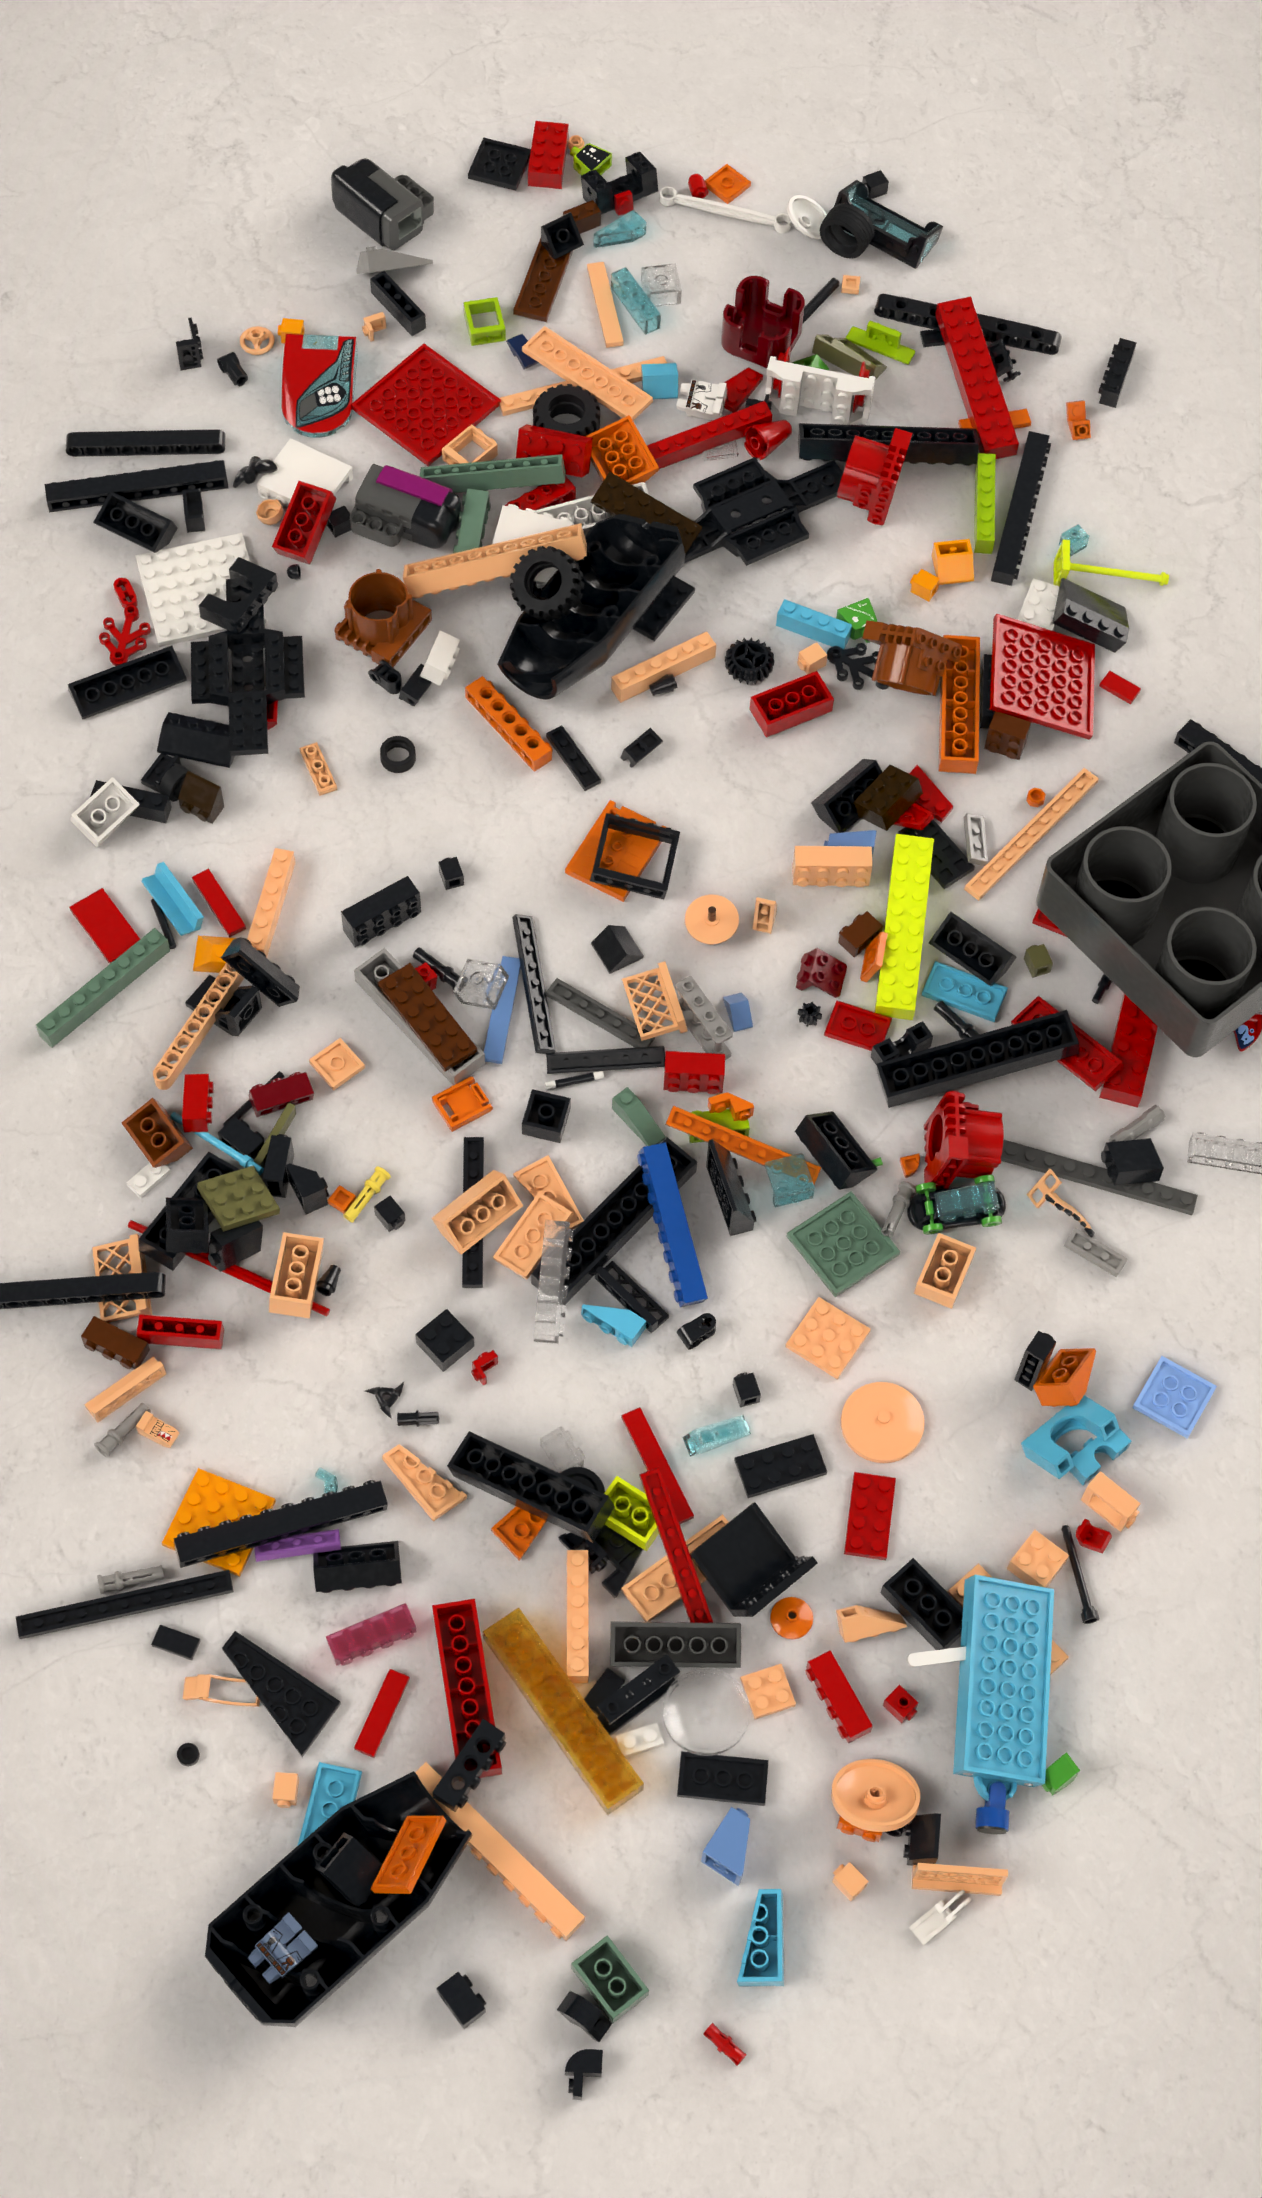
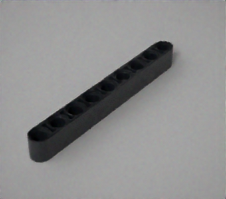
(145, 443)
(82, 1290)

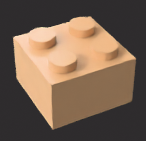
(1037, 1561)

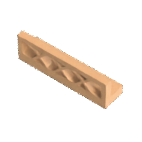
(125, 1389)

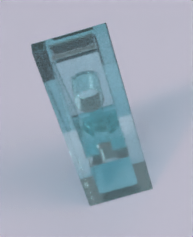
(623, 230)
(716, 1435)

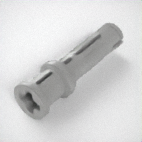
(900, 1202)
(116, 1435)
(157, 1573)

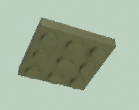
(238, 1198)

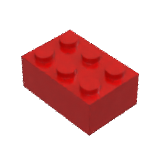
(694, 1072)

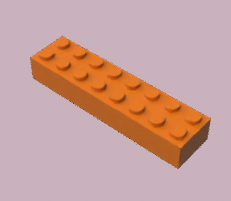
(960, 709)

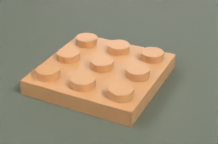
(828, 1338)

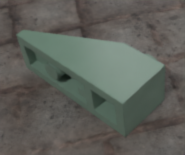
(637, 1117)

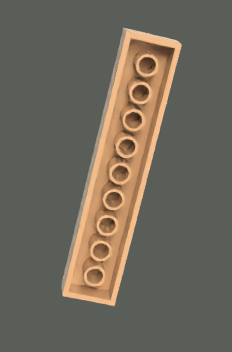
(487, 561)

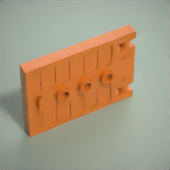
(621, 852)

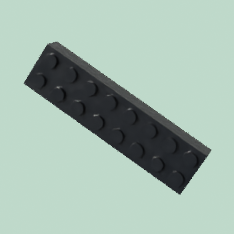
(531, 1486)

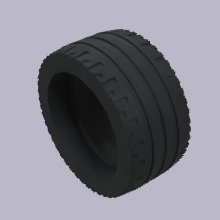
(852, 219)

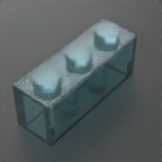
(967, 1201)

